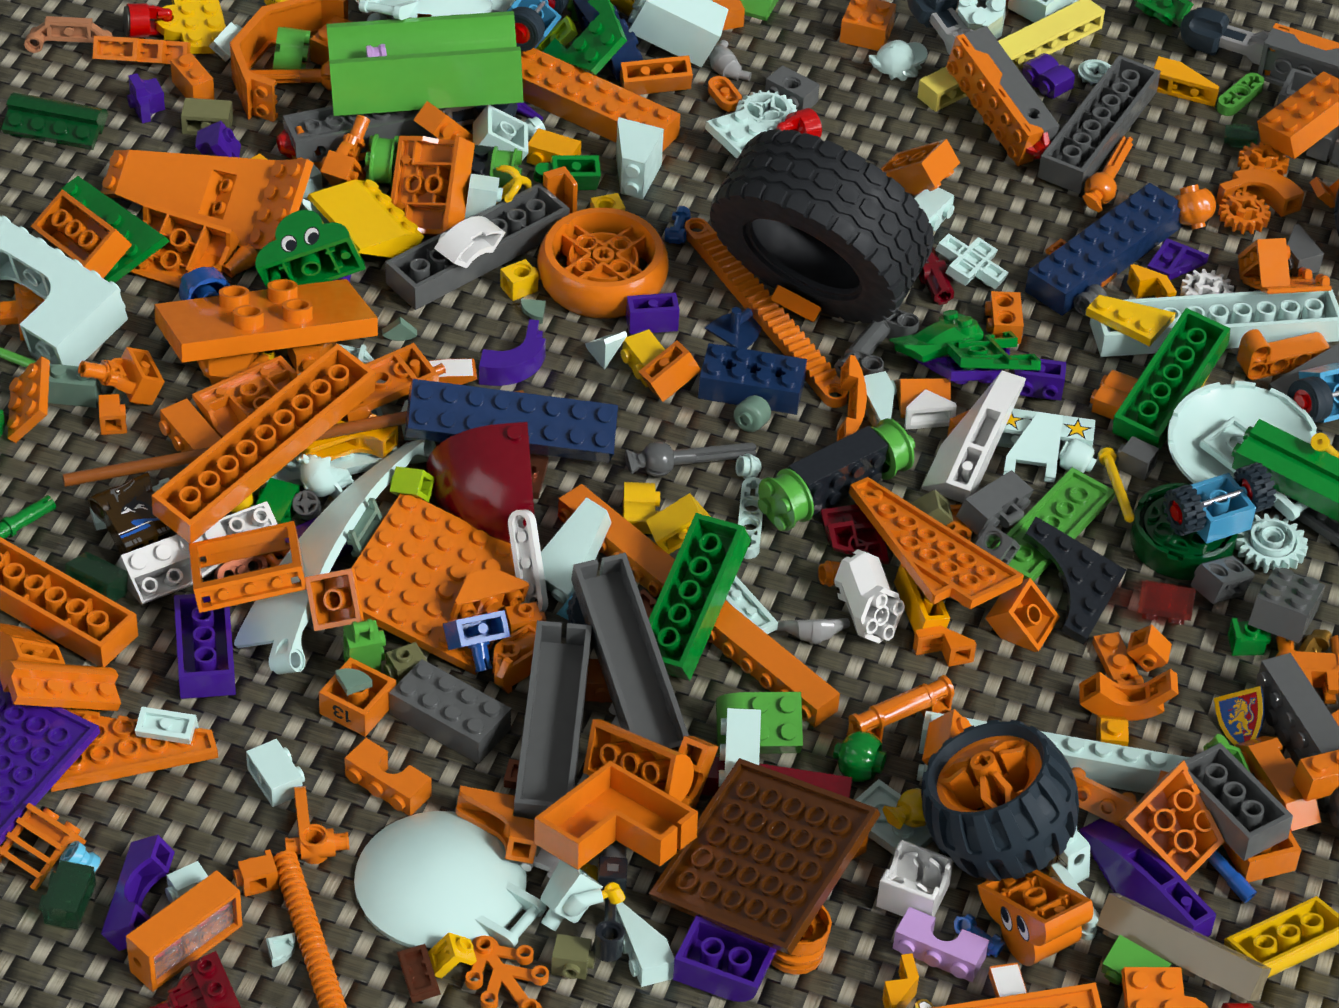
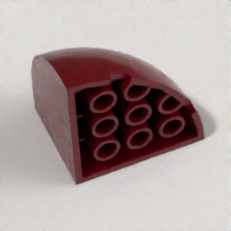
(484, 476)

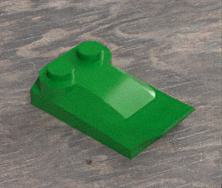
(932, 340)

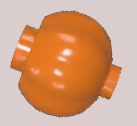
(1195, 205)

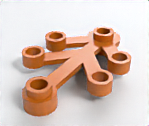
(504, 973)

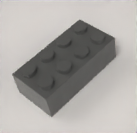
(450, 711)
(1239, 804)

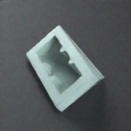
(605, 347)

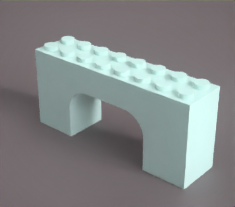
(679, 26)
(78, 304)

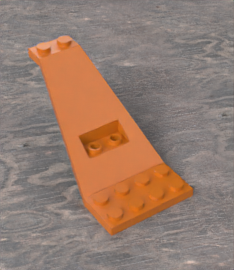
(226, 191)

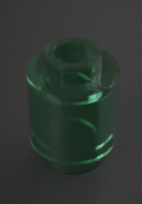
(1240, 135)

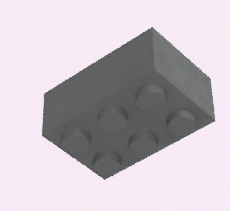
(1287, 604)

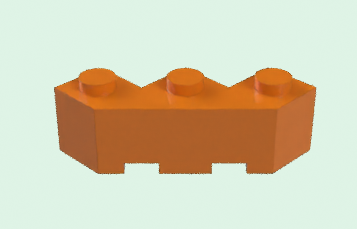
(1277, 776)

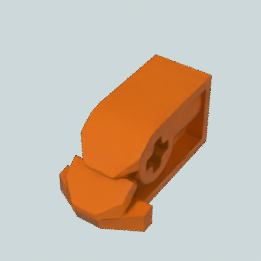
(513, 658)

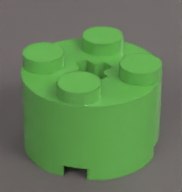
(290, 48)

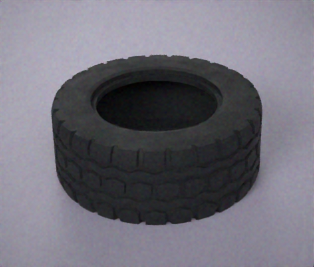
(822, 225)

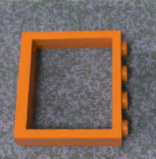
(253, 584)

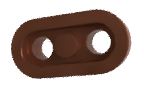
(240, 566)

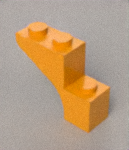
(374, 442)

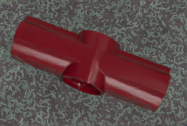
(936, 279)

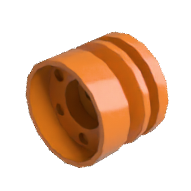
(809, 950)

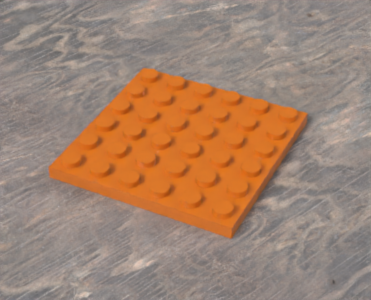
(417, 570)

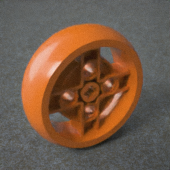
(601, 261)

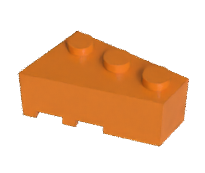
(1265, 263)

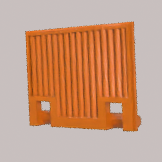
(1300, 283)

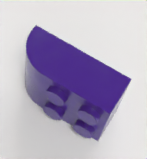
(721, 961)

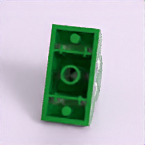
(308, 251)

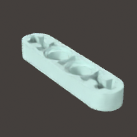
(751, 517)

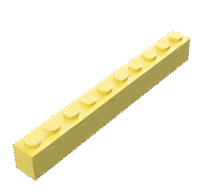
(1033, 40)

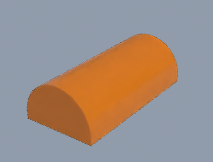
(640, 756)

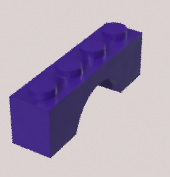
(144, 865)

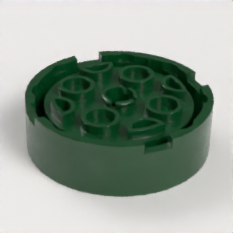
(1163, 548)

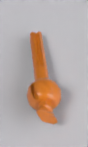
(300, 75)
(1101, 186)

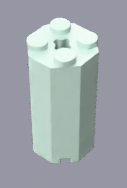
(983, 13)

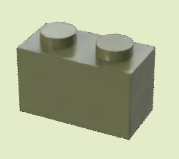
(205, 112)

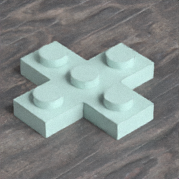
(971, 261)

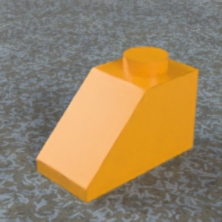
(1112, 730)

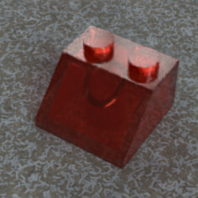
(1165, 600)

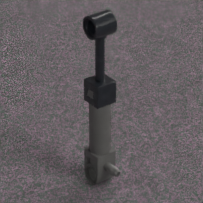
(609, 933)

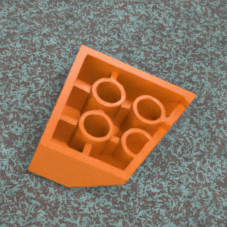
(1175, 823)

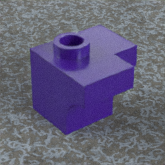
(145, 97)
(217, 141)

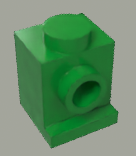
(1247, 639)

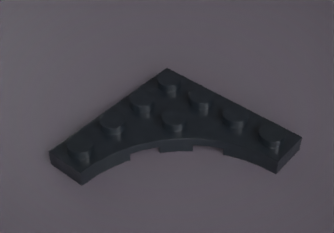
(1083, 573)

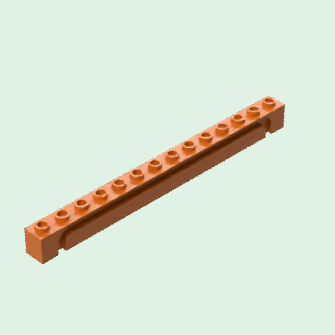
(732, 632)

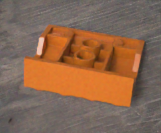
(432, 181)
(191, 246)
(237, 397)

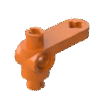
(313, 840)

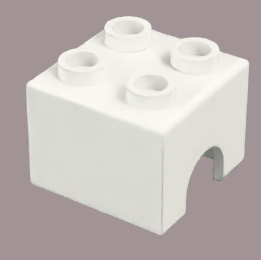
(914, 880)

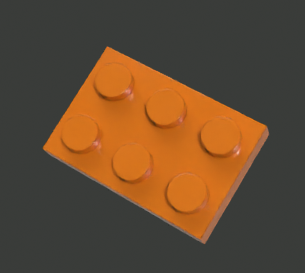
(28, 399)

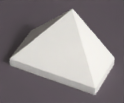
(929, 411)

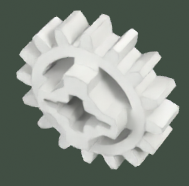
(1205, 283)

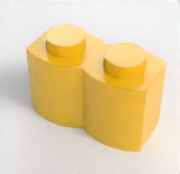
(640, 504)

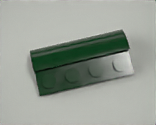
(54, 120)

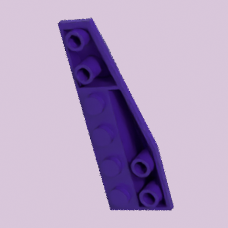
(1145, 877)

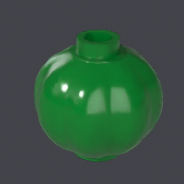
(860, 756)

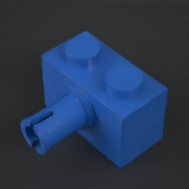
(476, 634)

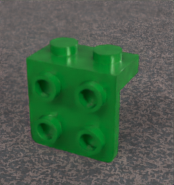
(1167, 11)

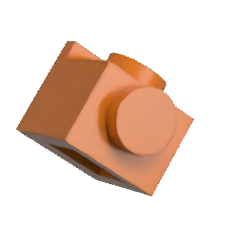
(112, 415)
(257, 874)

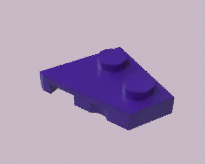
(1176, 259)

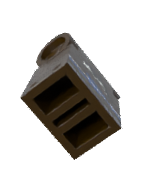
(129, 514)

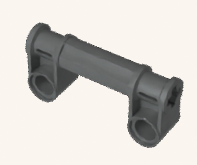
(895, 326)

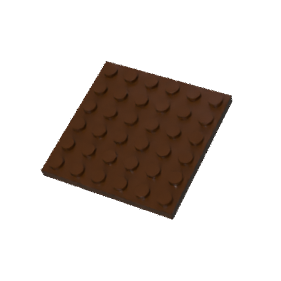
(765, 855)

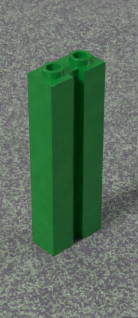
(1294, 466)

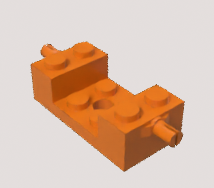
(398, 371)

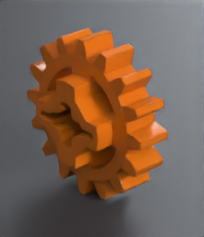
(1263, 158)
(1244, 213)

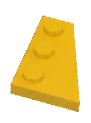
(1130, 318)

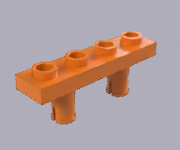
(1101, 799)

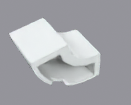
(469, 240)

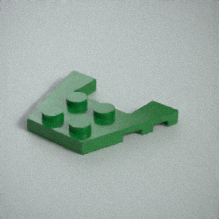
(595, 44)
(989, 353)

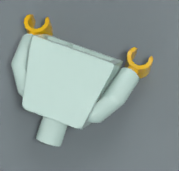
(573, 891)

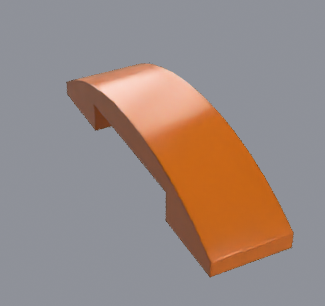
(853, 381)

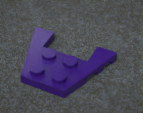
(953, 372)

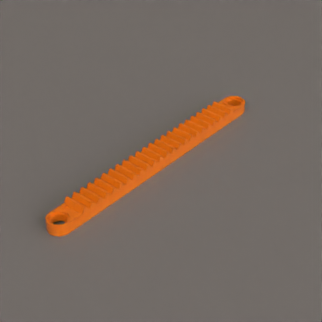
(766, 312)

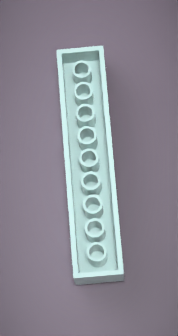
(1274, 315)

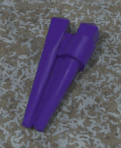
(527, 111)

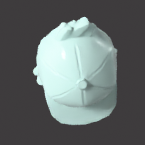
(899, 59)
(321, 477)

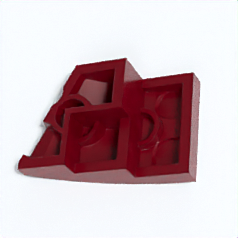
(851, 531)

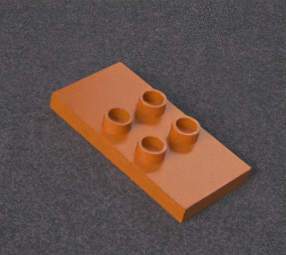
(265, 319)

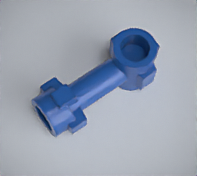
(676, 233)
(969, 924)

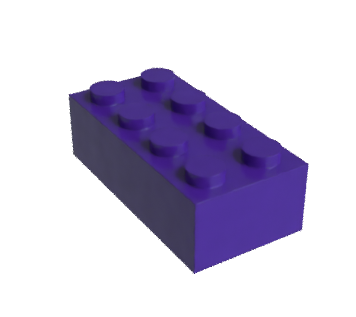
(203, 649)

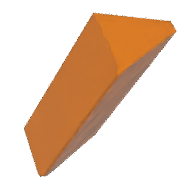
(795, 303)

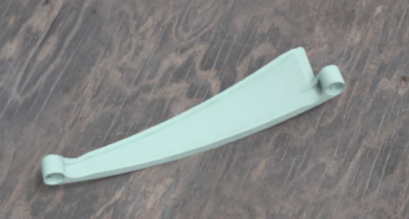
(285, 616)

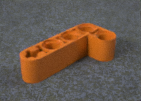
(1267, 359)

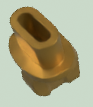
(1316, 642)

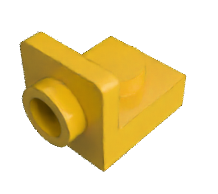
(450, 952)

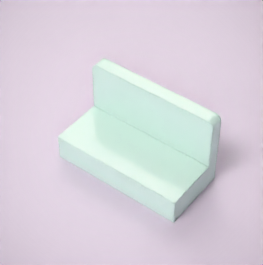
(166, 725)

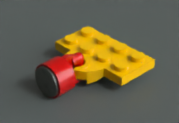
(183, 20)

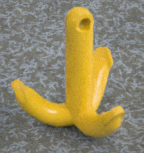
(514, 185)

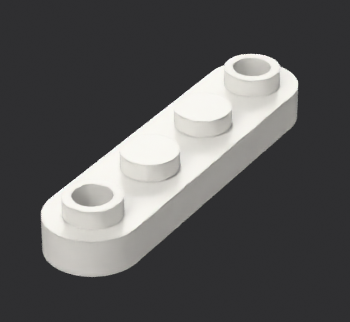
(528, 556)

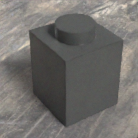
(1137, 458)

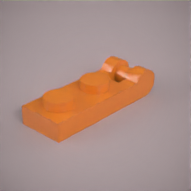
(1115, 659)

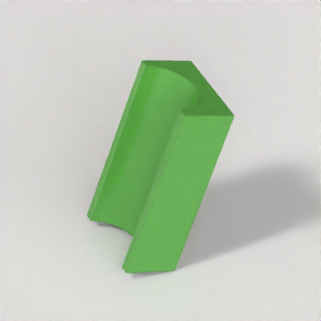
(428, 59)

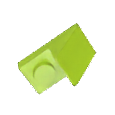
(564, 32)

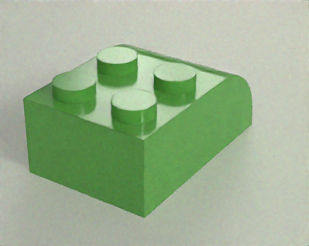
(780, 719)

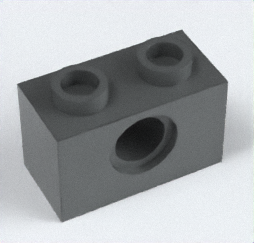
(795, 87)

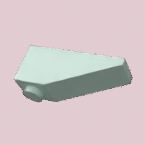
(879, 397)

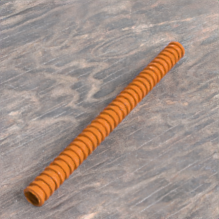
(308, 931)

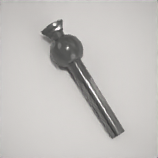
(660, 459)

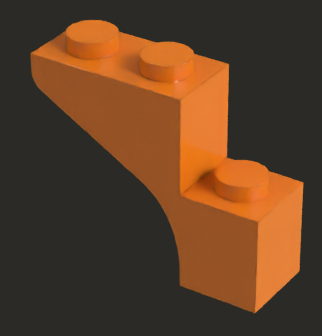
(494, 814)

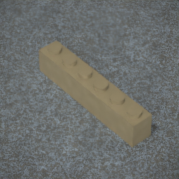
(1184, 947)

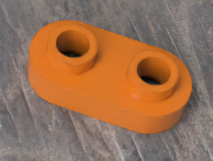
(724, 93)

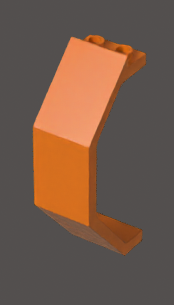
(260, 34)

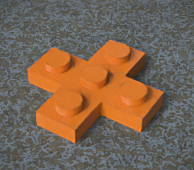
(16, 311)

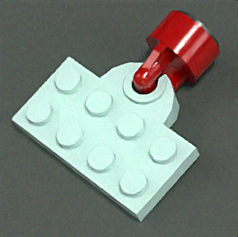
(738, 127)

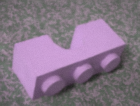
(959, 957)

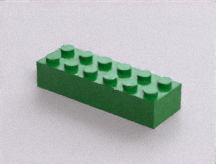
(1171, 375)
(696, 591)

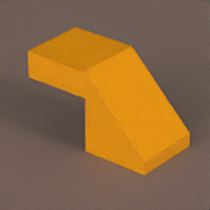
(1148, 282)
(901, 992)

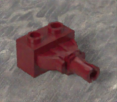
(203, 987)

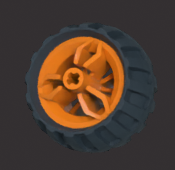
(1012, 830)

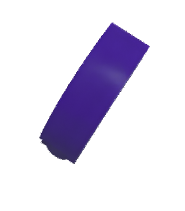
(514, 365)

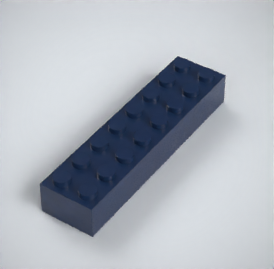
(1104, 248)
(554, 423)

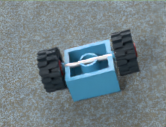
(1220, 504)

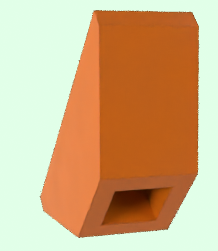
(487, 592)

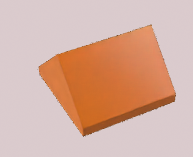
(911, 388)

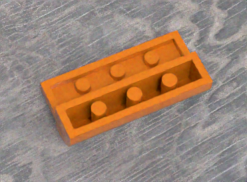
(60, 685)

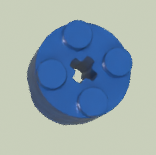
(201, 283)

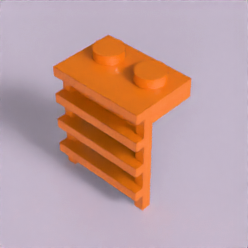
(45, 826)

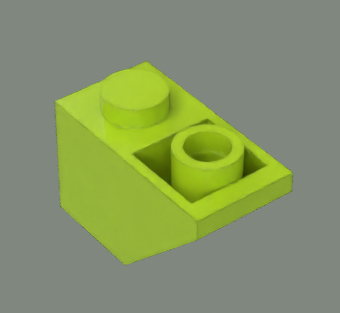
(412, 482)

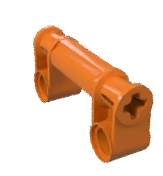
(933, 697)

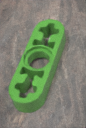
(1238, 102)

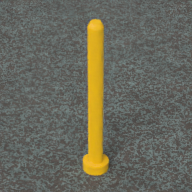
(1321, 443)
(1108, 457)

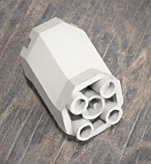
(869, 597)

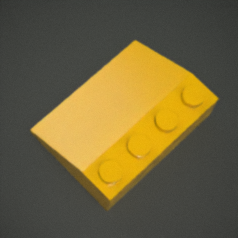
(369, 216)

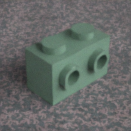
(70, 388)

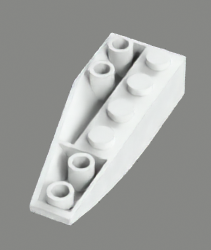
(971, 444)
(166, 564)

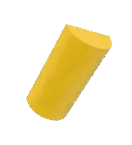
(1289, 936)

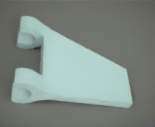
(1038, 445)

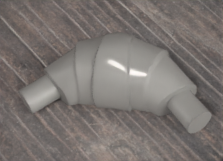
(726, 64)
(813, 630)

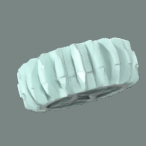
(766, 106)

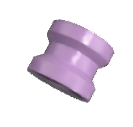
(376, 51)

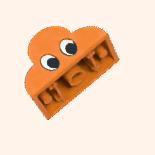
(1036, 914)

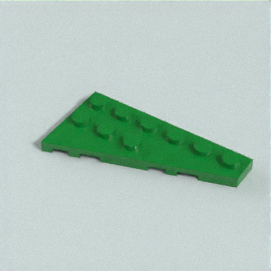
(143, 237)

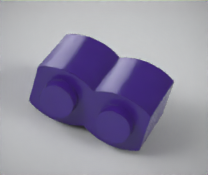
(1048, 75)

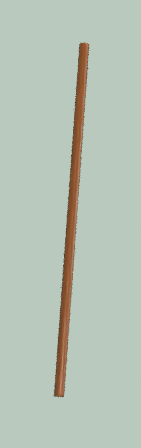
(188, 457)

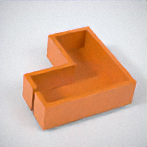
(615, 808)

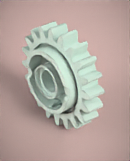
(1272, 544)

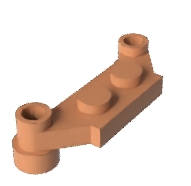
(63, 29)

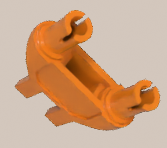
(1319, 668)

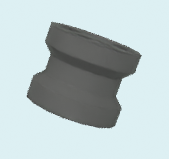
(304, 500)

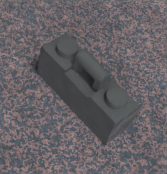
(993, 503)

